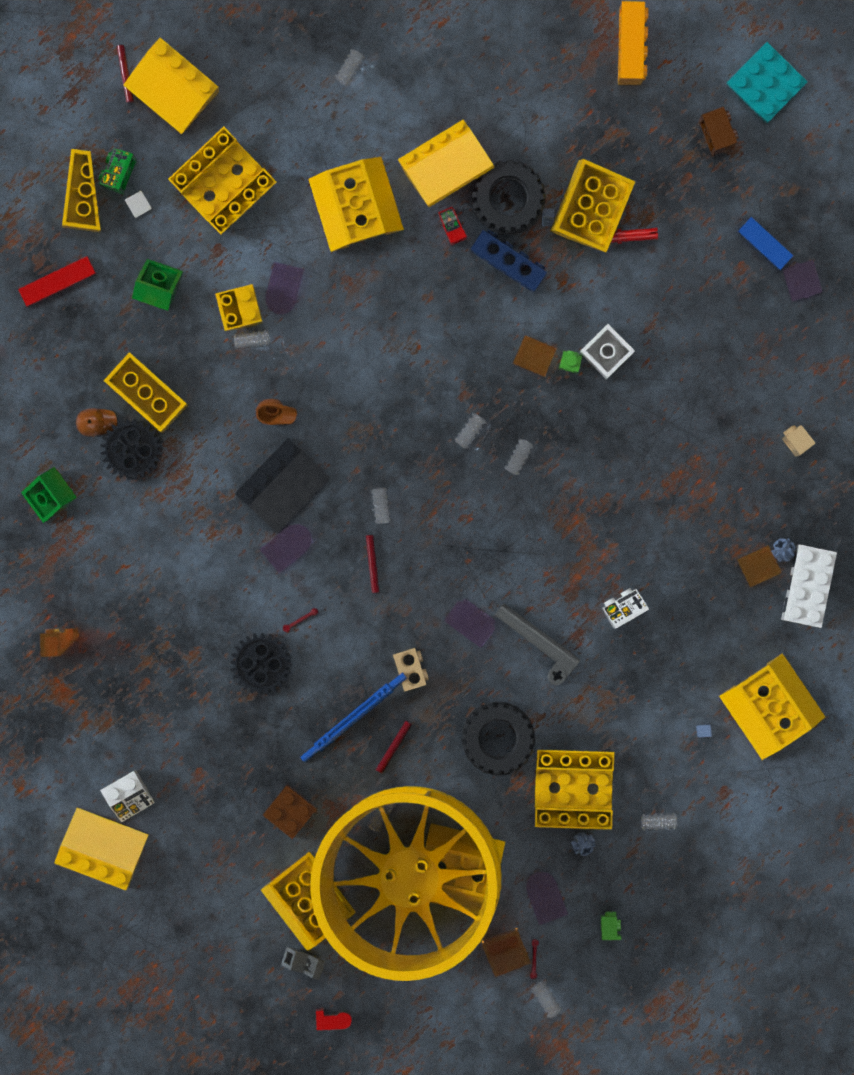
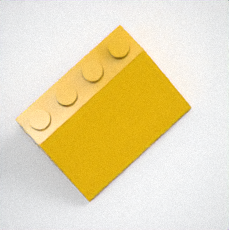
(171, 86)
(445, 163)
(592, 205)
(101, 849)
(292, 900)

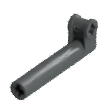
(564, 659)

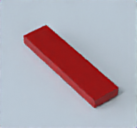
(57, 281)

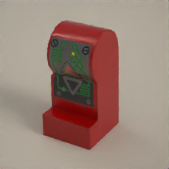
(452, 226)
(332, 1021)

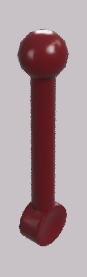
(286, 628)
(533, 975)

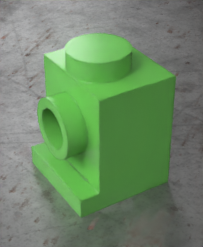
(570, 361)
(610, 926)

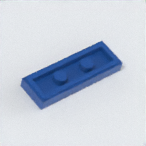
(765, 243)

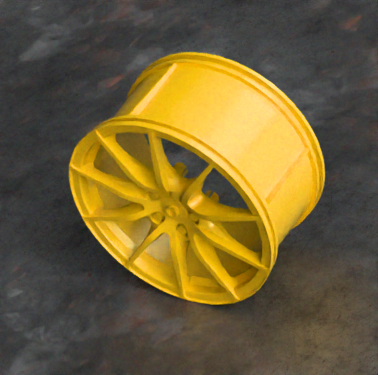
(408, 881)

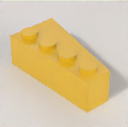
(80, 198)

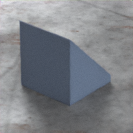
(547, 217)
(704, 730)

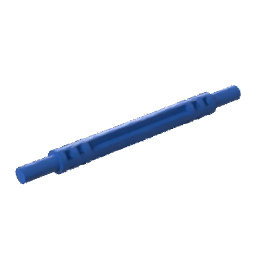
(353, 717)

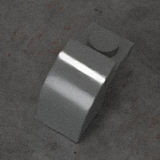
(303, 962)

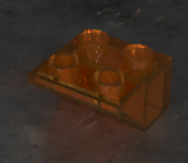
(58, 644)
(505, 952)

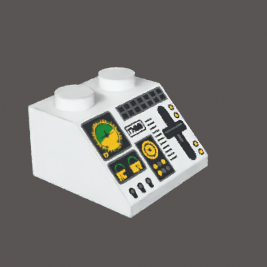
(624, 608)
(127, 796)

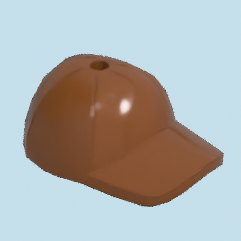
(273, 412)
(100, 421)

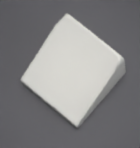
(138, 204)

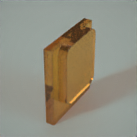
(534, 356)
(759, 566)

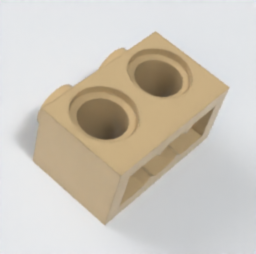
(797, 440)
(408, 669)

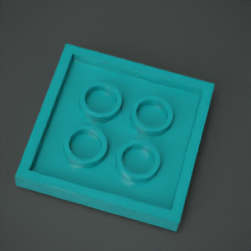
(766, 82)

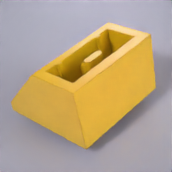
(239, 308)

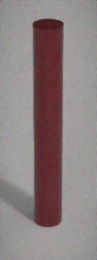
(124, 71)
(372, 563)
(393, 747)

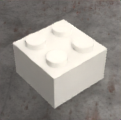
(607, 351)

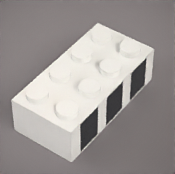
(809, 586)

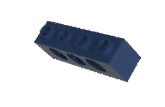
(530, 281)

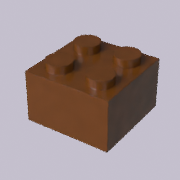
(718, 130)
(290, 811)

